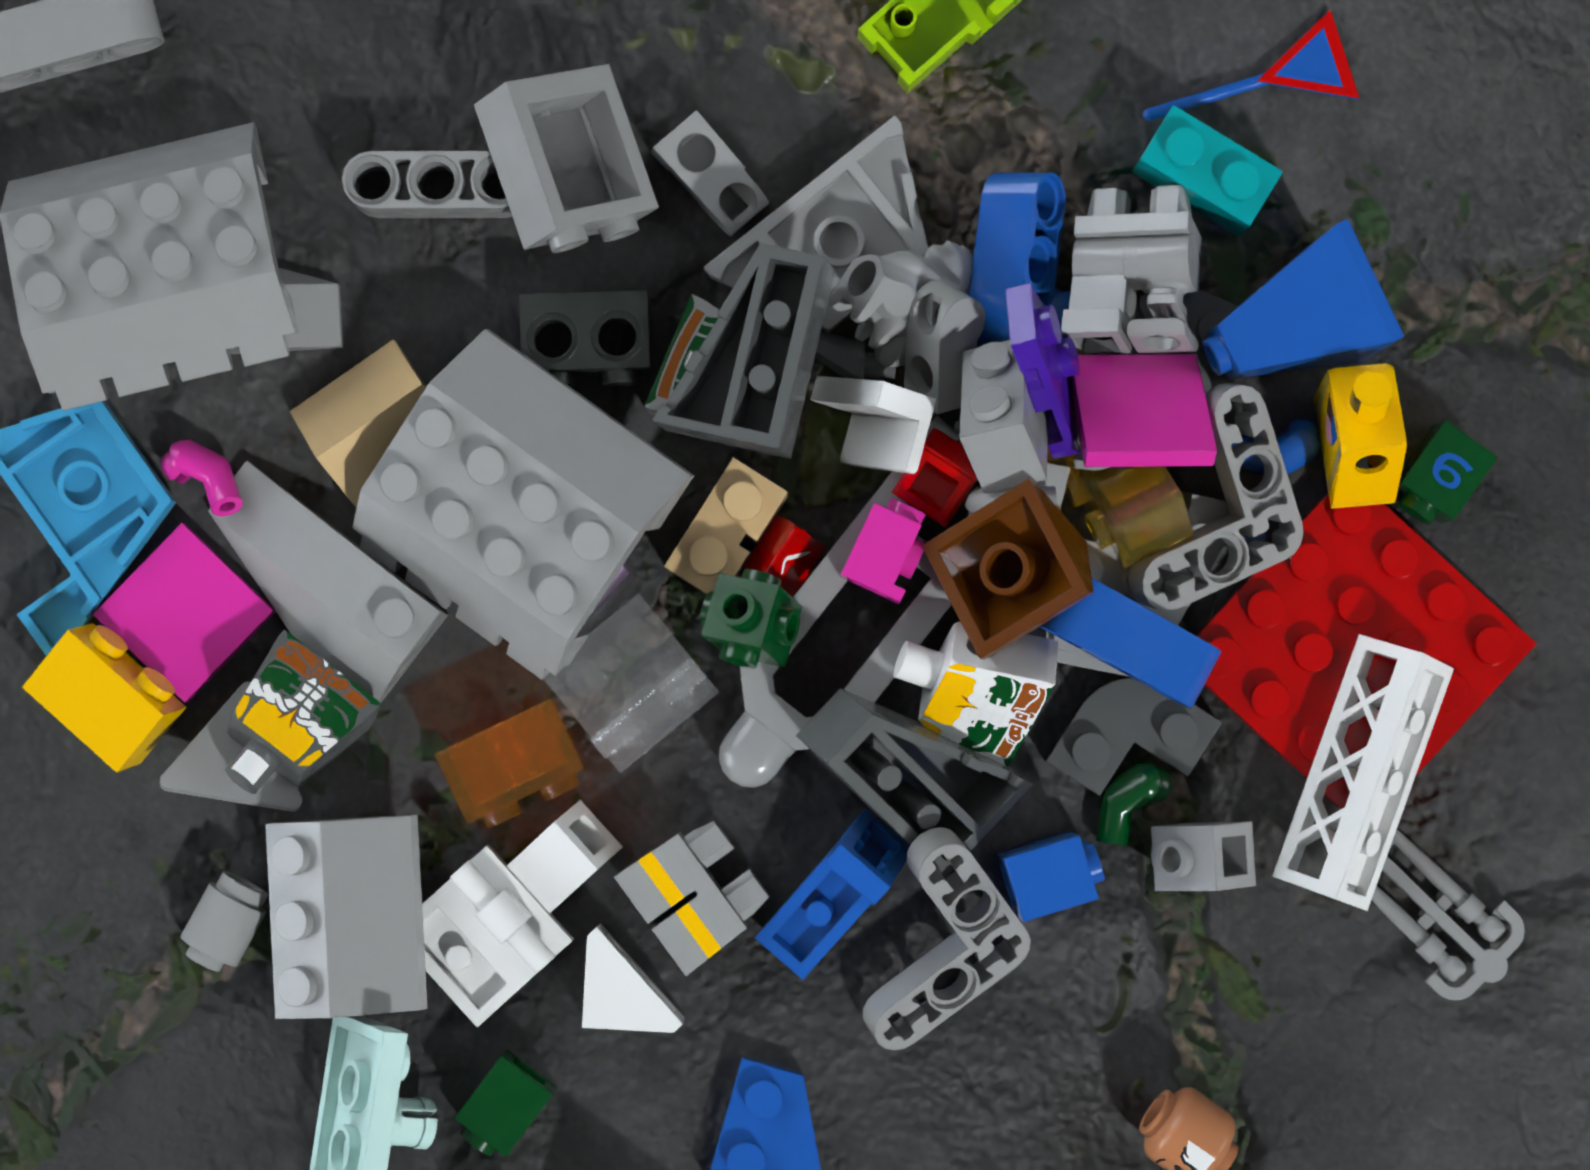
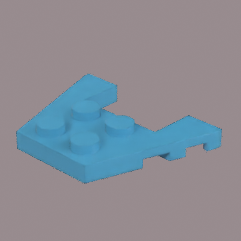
(89, 500)

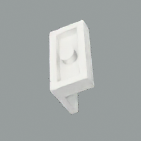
(885, 422)

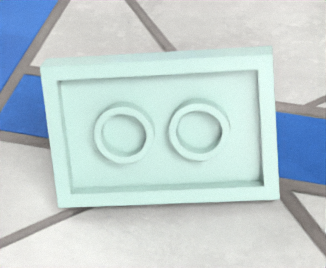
(361, 1100)

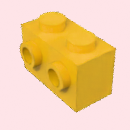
(105, 695)

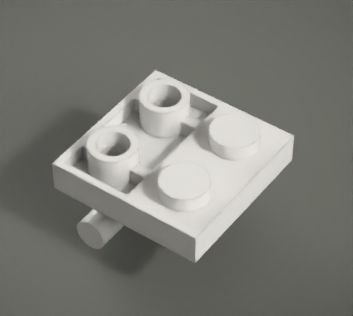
(487, 935)

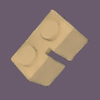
(736, 507)

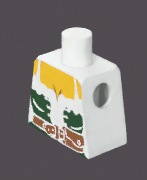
(981, 701)

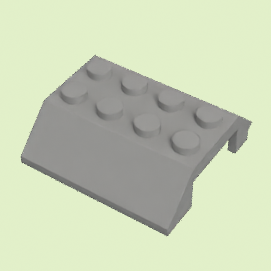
(146, 267)
(514, 501)

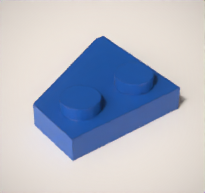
(767, 1122)

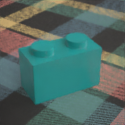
(1217, 173)

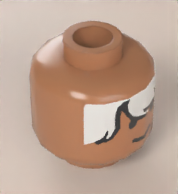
(1188, 1132)

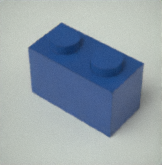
(1050, 874)

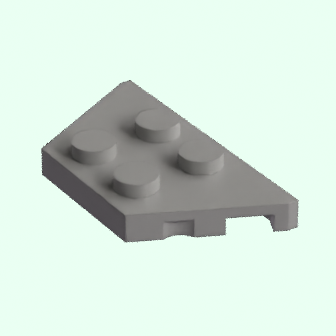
(845, 213)

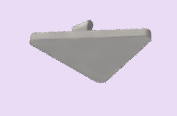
(203, 764)

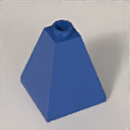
(1308, 314)

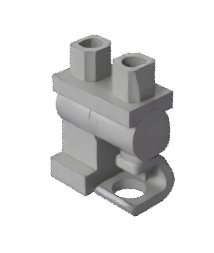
(1130, 253)

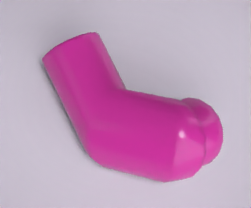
(193, 460)

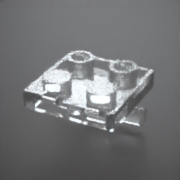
(631, 684)

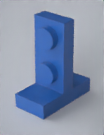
(835, 894)

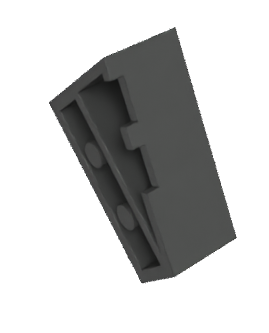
(758, 357)

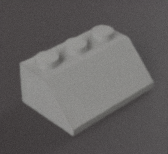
(346, 917)

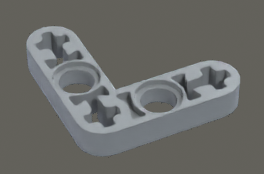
(1247, 508)
(972, 935)

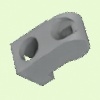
(710, 173)
(938, 340)

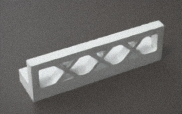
(1383, 776)

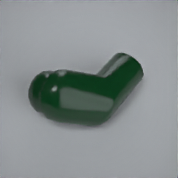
(1127, 794)

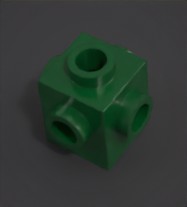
(750, 619)

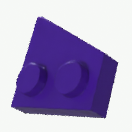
(1046, 364)

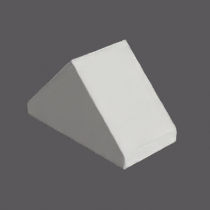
(620, 992)

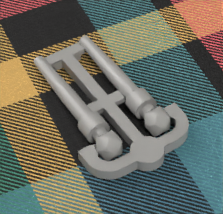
(1487, 964)

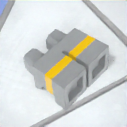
(707, 919)

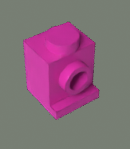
(886, 549)

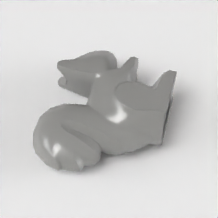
(884, 288)

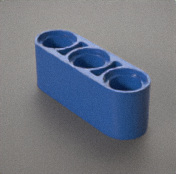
(1016, 243)
(1137, 643)

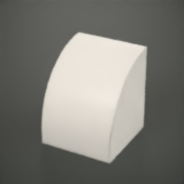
(564, 856)

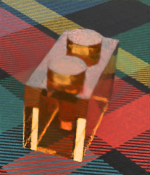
(512, 762)

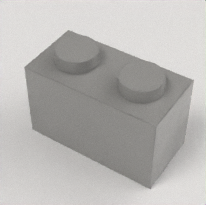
(998, 420)

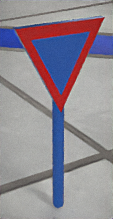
(1311, 65)

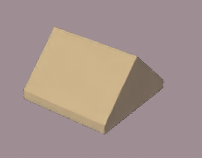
(359, 416)

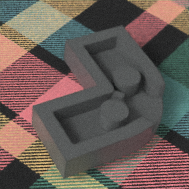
(1124, 715)

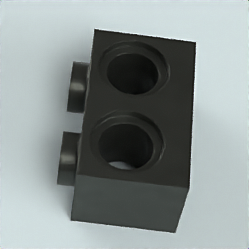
(587, 318)

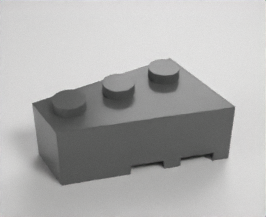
(910, 772)

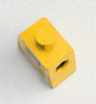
(1360, 418)

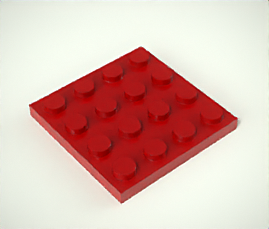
(1298, 622)

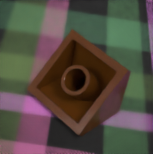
(1011, 567)

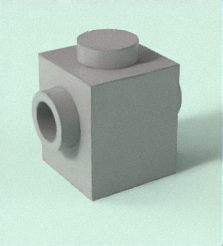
(1203, 856)

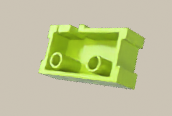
(933, 34)

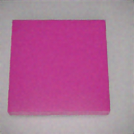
(1142, 411)
(185, 612)

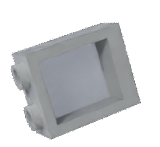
(566, 158)

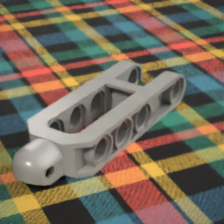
(768, 728)

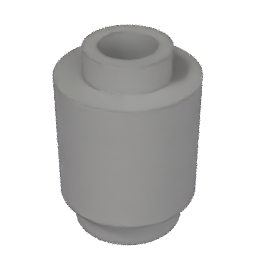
(224, 922)

